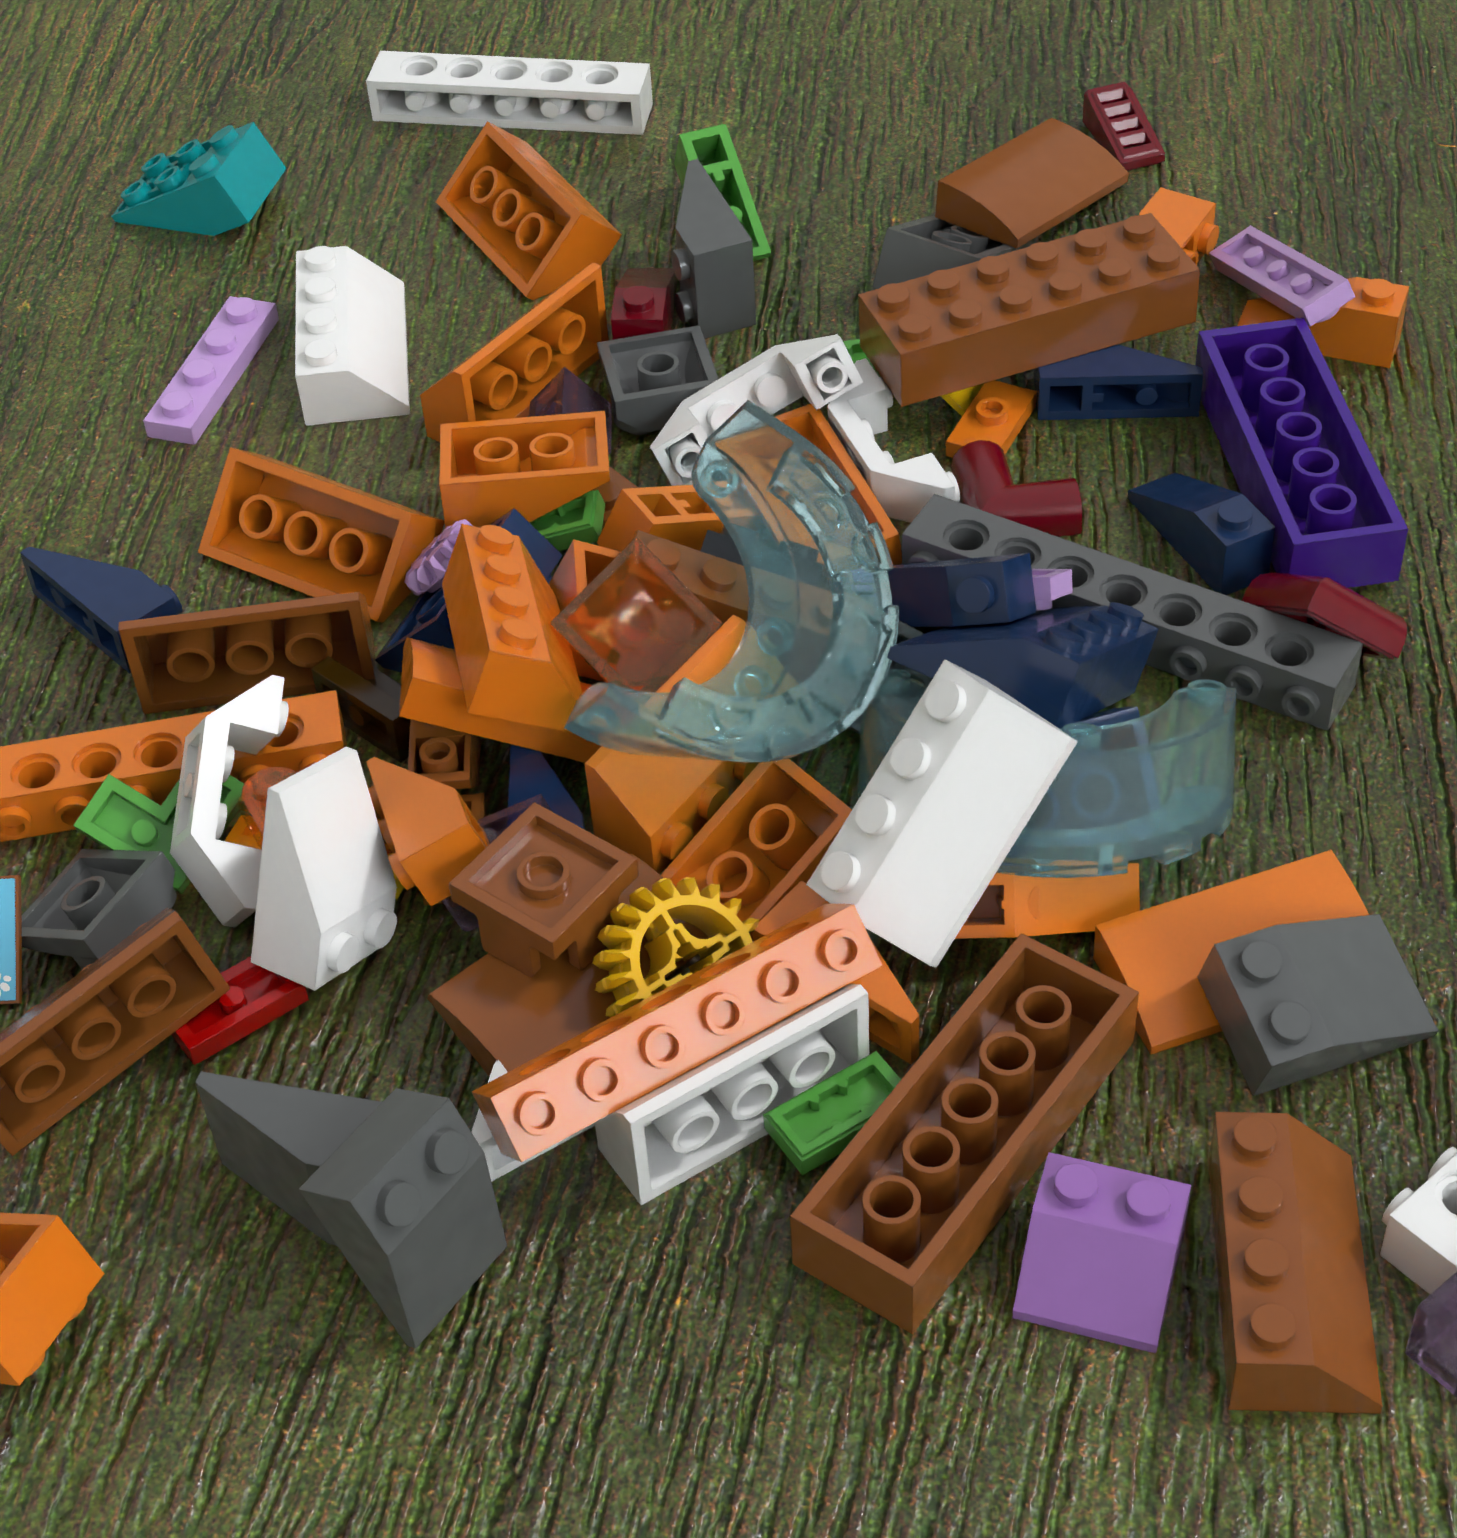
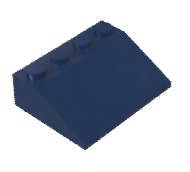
(1050, 661)

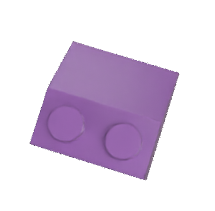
(1102, 1252)

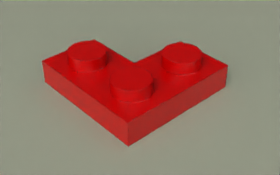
(251, 1003)

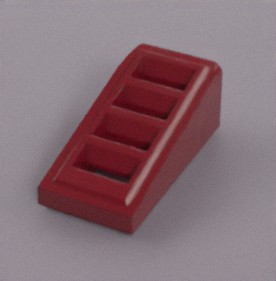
(1119, 122)

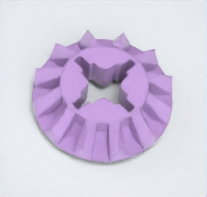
(430, 567)

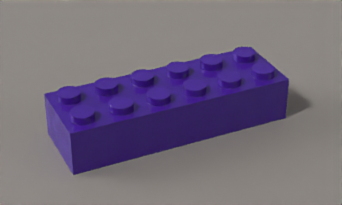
(1300, 453)

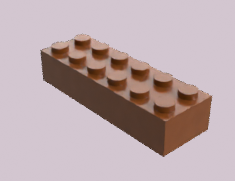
(1027, 308)
(963, 1132)

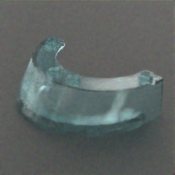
(813, 619)
(1121, 793)

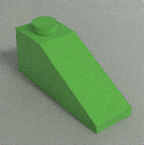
(718, 157)

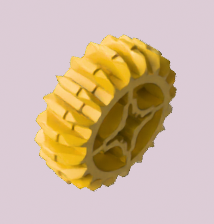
(652, 916)

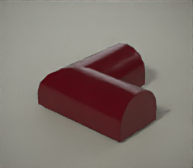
(988, 486)
(1331, 608)

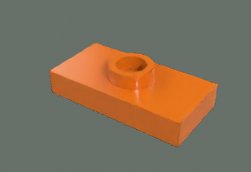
(993, 416)

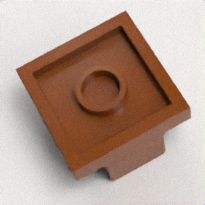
(544, 890)

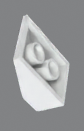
(322, 875)

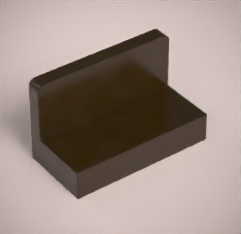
(367, 706)

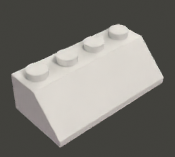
(349, 338)
(941, 812)
(723, 1101)

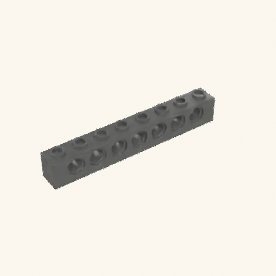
(1200, 631)

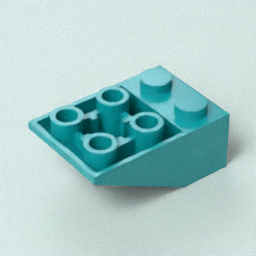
(204, 184)

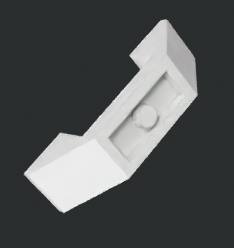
(774, 379)
(900, 486)
(218, 869)

